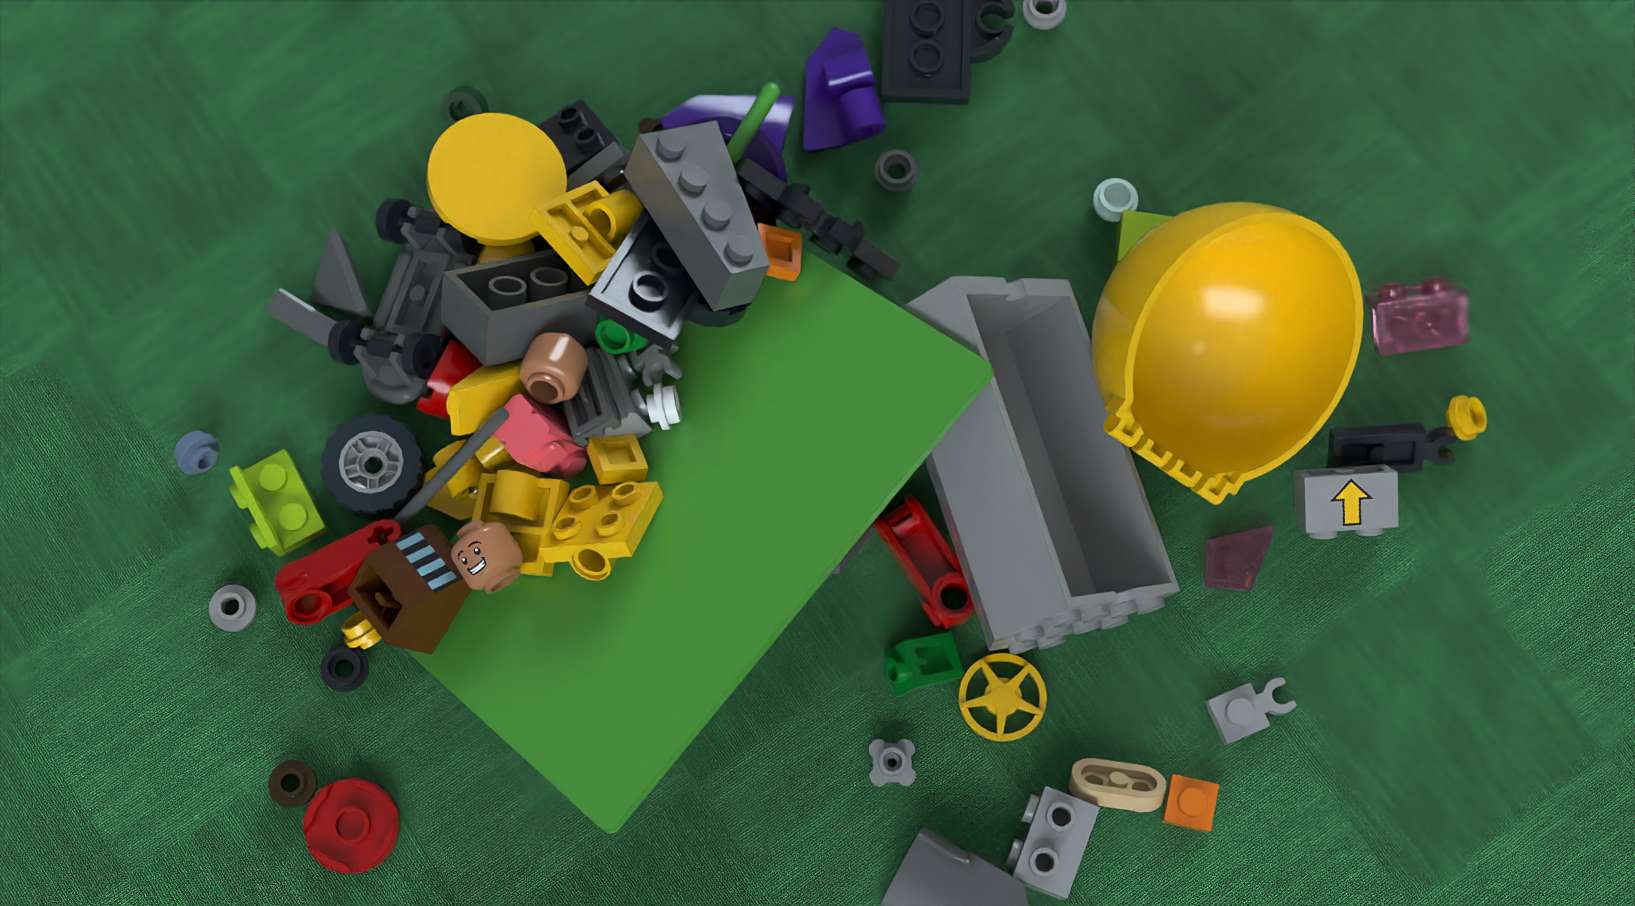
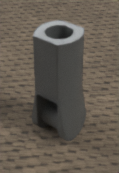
(300, 317)

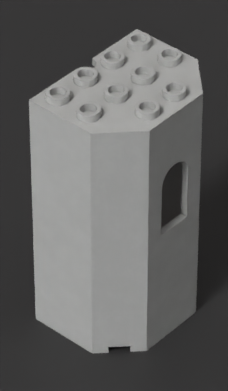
(1030, 480)

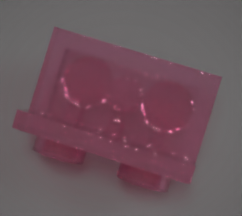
(1418, 316)

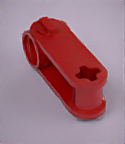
(925, 561)
(319, 581)

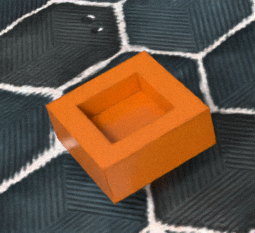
(783, 251)
(1190, 803)

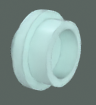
(1113, 197)

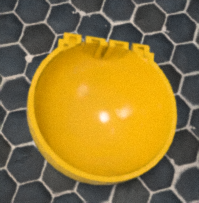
(1226, 342)

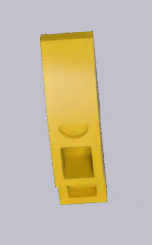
(482, 394)

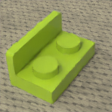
(278, 502)

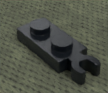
(1397, 446)

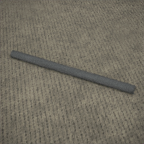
(450, 468)

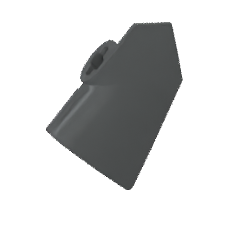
(947, 875)

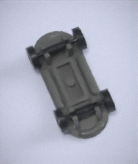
(407, 327)

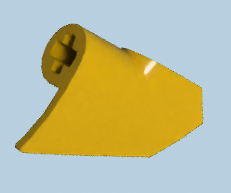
(460, 492)

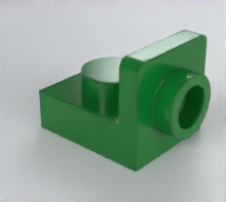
(922, 663)

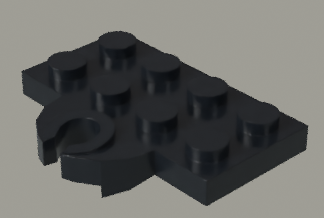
(933, 46)
(828, 232)
(652, 291)

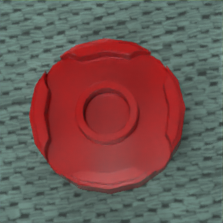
(351, 826)

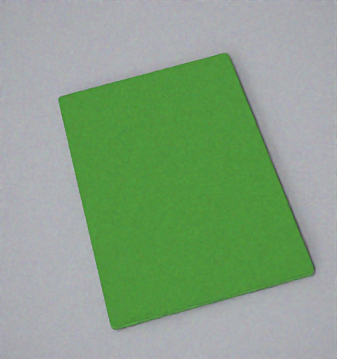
(779, 466)

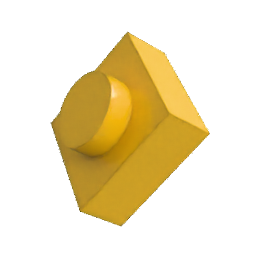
(617, 459)

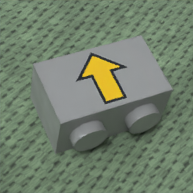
(1345, 499)

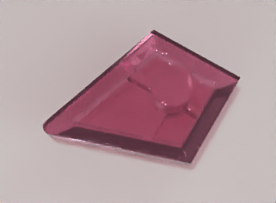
(1236, 559)

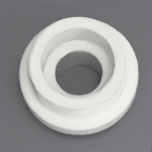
(664, 406)

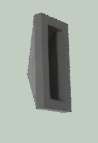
(338, 283)

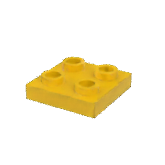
(587, 226)
(526, 508)
(601, 526)

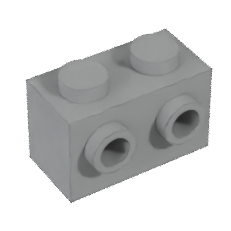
(1052, 842)

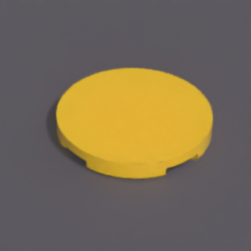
(491, 175)

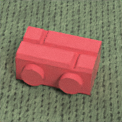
(541, 439)

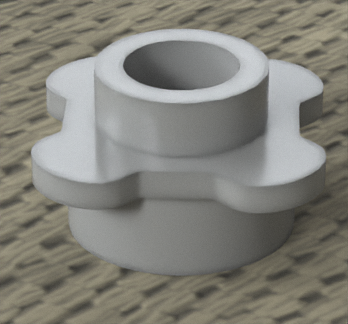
(882, 772)

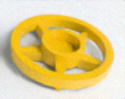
(1002, 697)

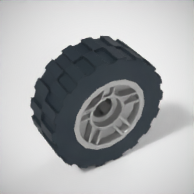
(348, 463)

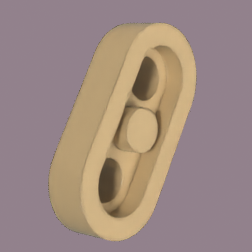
(1117, 785)

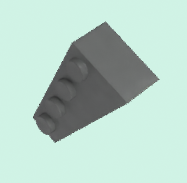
(701, 210)

